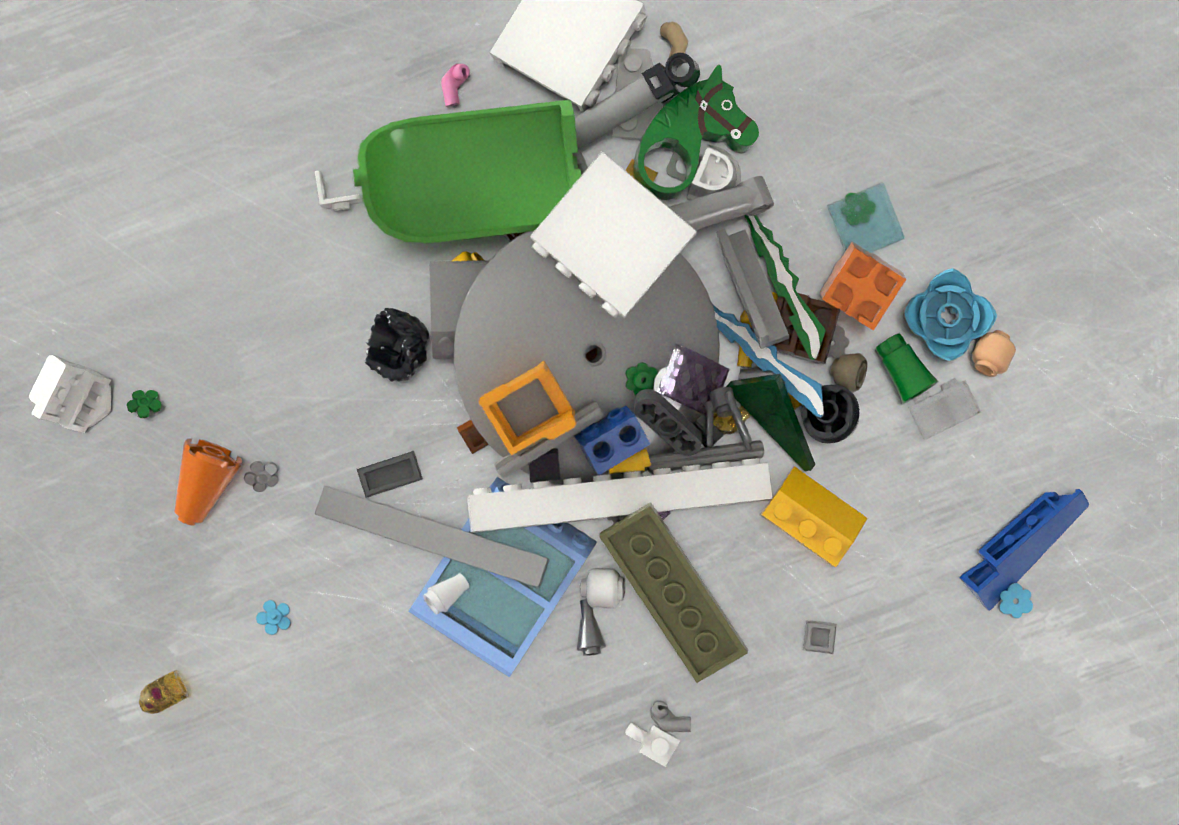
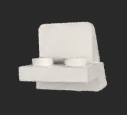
(70, 395)

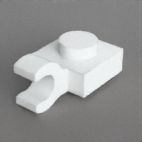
(655, 744)

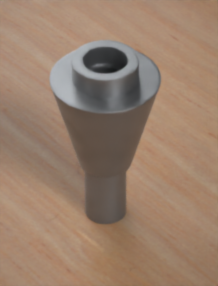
(590, 636)

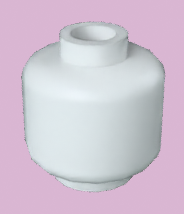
(603, 588)

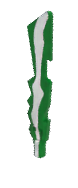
(784, 281)

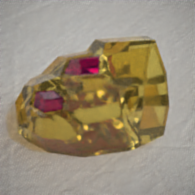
(163, 693)

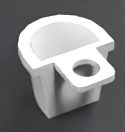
(715, 172)

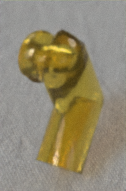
(727, 424)

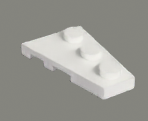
(629, 70)

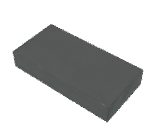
(389, 474)

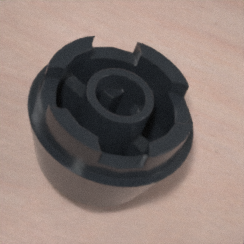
(839, 416)

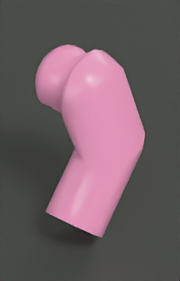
(452, 81)

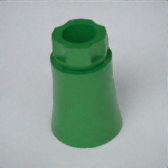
(905, 368)

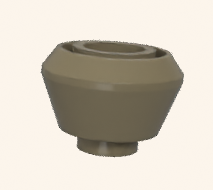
(850, 371)

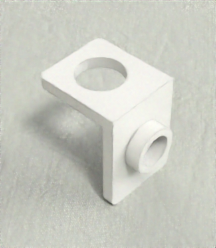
(337, 203)

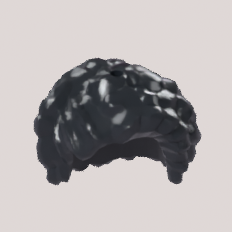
(396, 345)

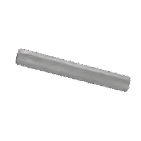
(583, 419)
(707, 456)

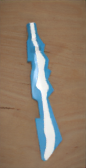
(797, 384)

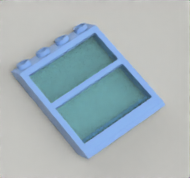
(499, 614)

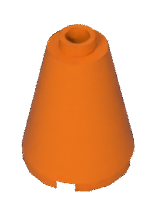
(202, 479)

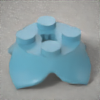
(972, 312)

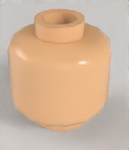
(993, 353)

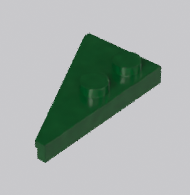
(771, 407)

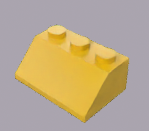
(814, 517)

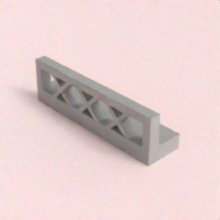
(752, 288)

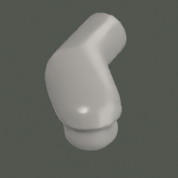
(667, 721)

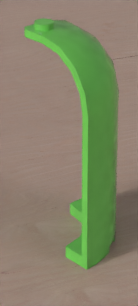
(468, 171)

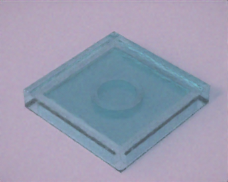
(866, 219)

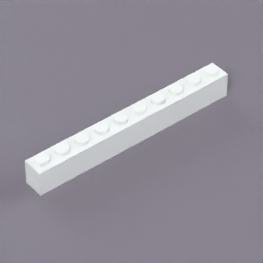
(618, 497)

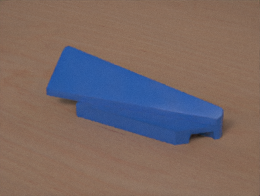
(1022, 544)

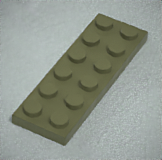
(673, 592)

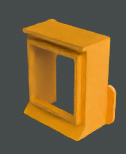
(550, 428)

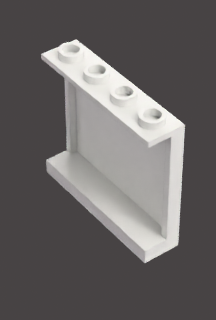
(569, 43)
(611, 236)

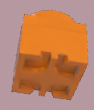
(862, 285)

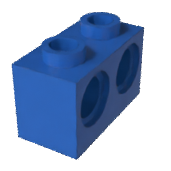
(615, 446)

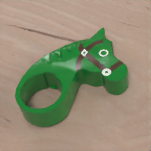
(695, 114)

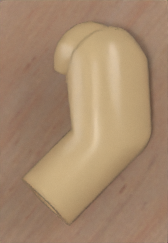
(676, 37)

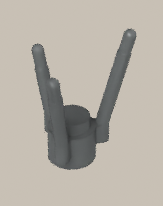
(724, 405)

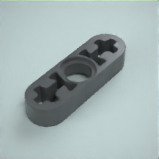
(666, 410)

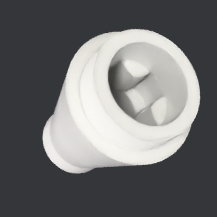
(444, 594)

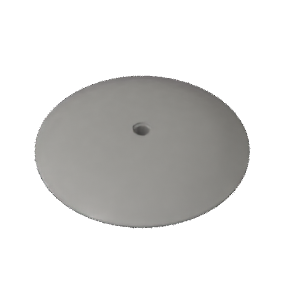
(533, 313)

